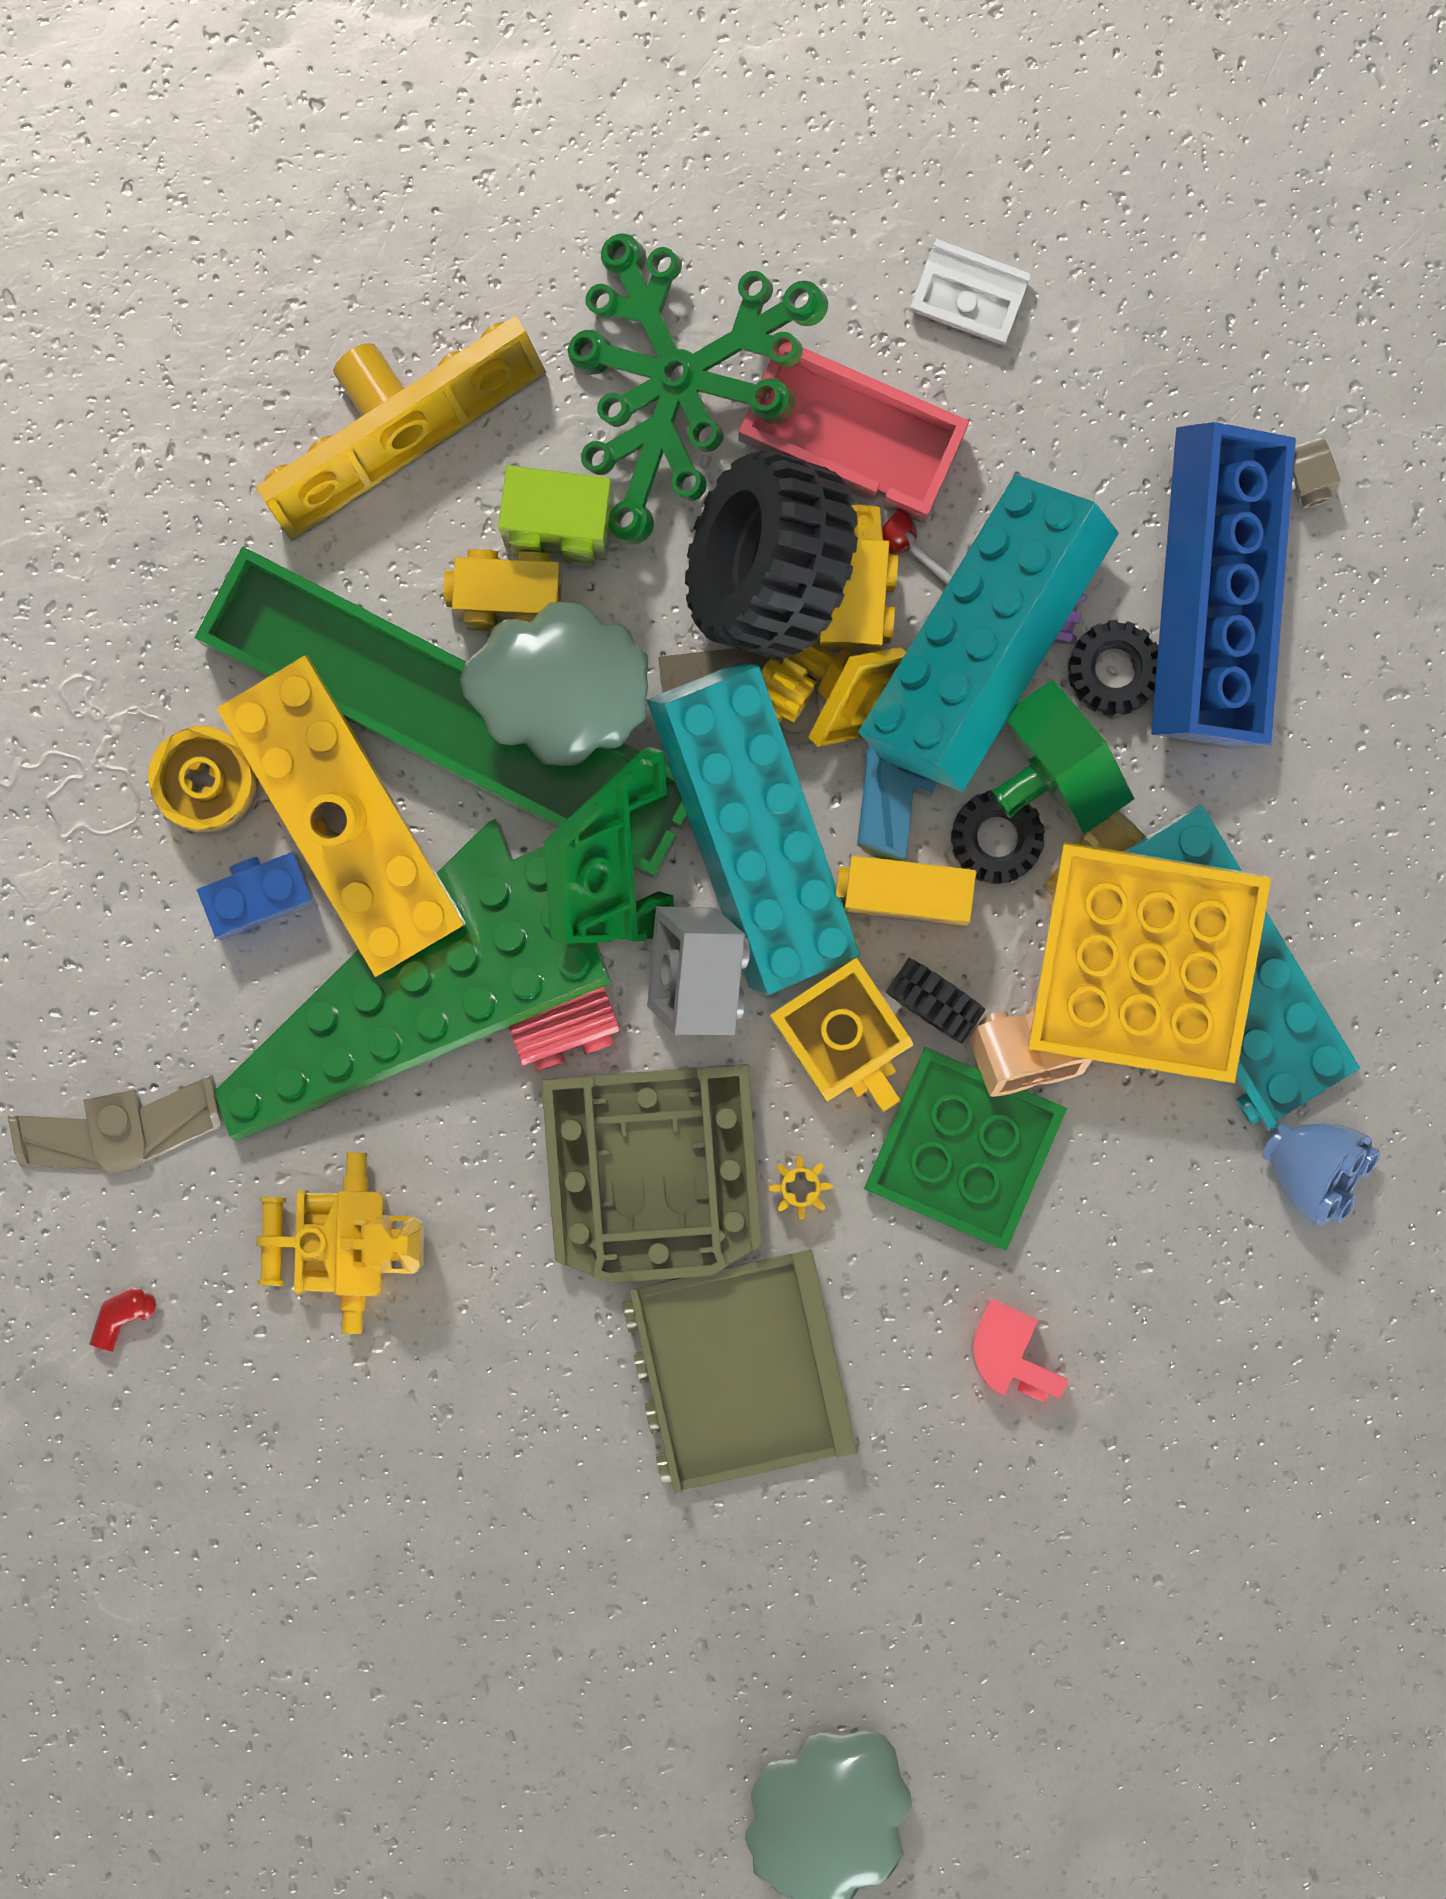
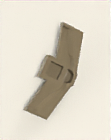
(117, 1131)

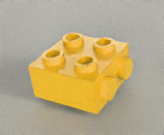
(493, 589)

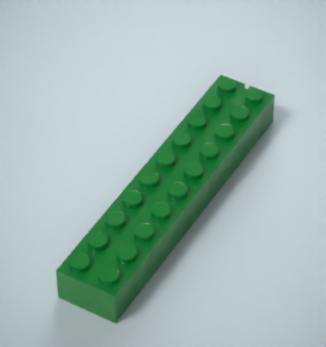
(412, 697)

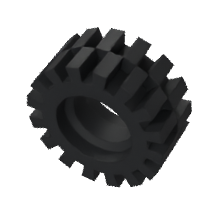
(1083, 673)
(991, 868)
(935, 1000)

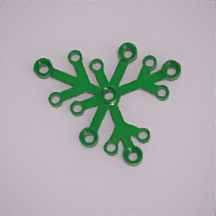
(658, 432)

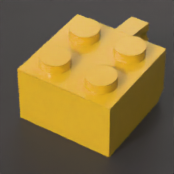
(862, 618)
(845, 1035)

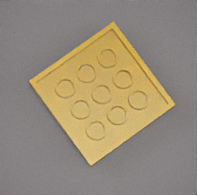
(1149, 962)

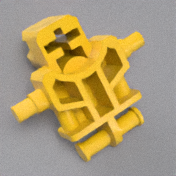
(341, 1242)

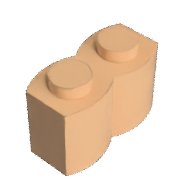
(1006, 1061)

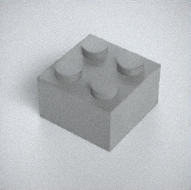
(697, 971)

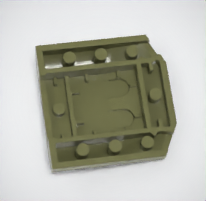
(652, 1172)

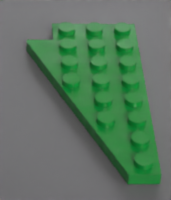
(435, 1001)

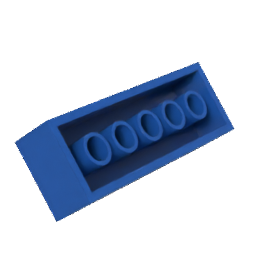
(1223, 585)

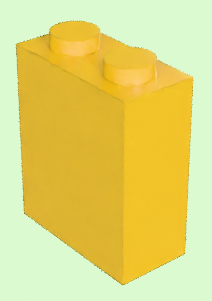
(906, 891)

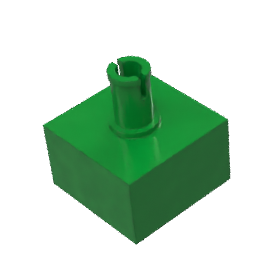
(1064, 759)

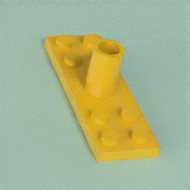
(397, 421)
(376, 865)

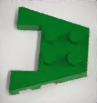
(593, 861)

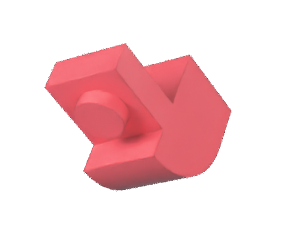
(998, 1352)

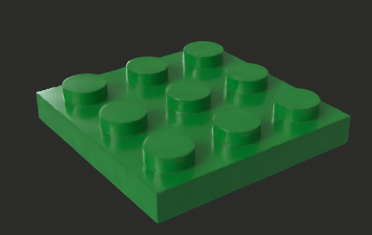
(964, 1152)

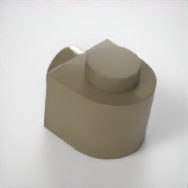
(1314, 473)

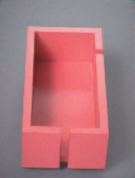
(861, 431)

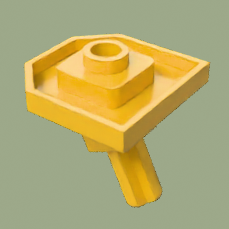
(849, 686)

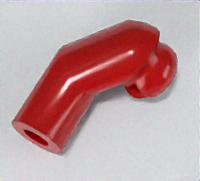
(117, 1311)

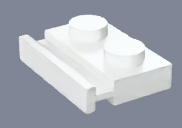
(970, 292)

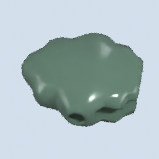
(559, 683)
(829, 1817)

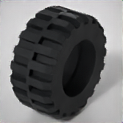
(771, 554)

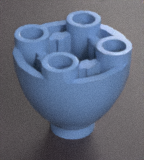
(1320, 1167)

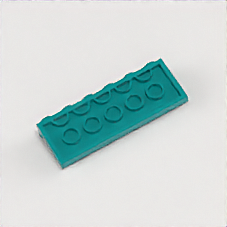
(1288, 1037)

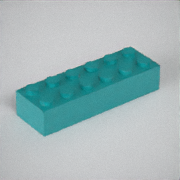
(989, 632)
(753, 825)

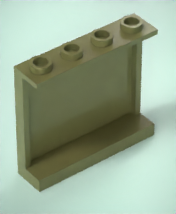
(740, 1371)

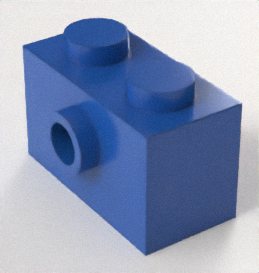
(256, 894)

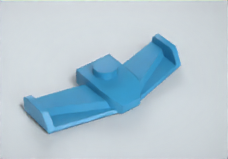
(888, 807)

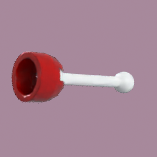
(902, 537)

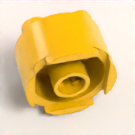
(189, 753)

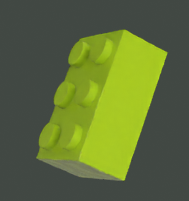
(556, 514)

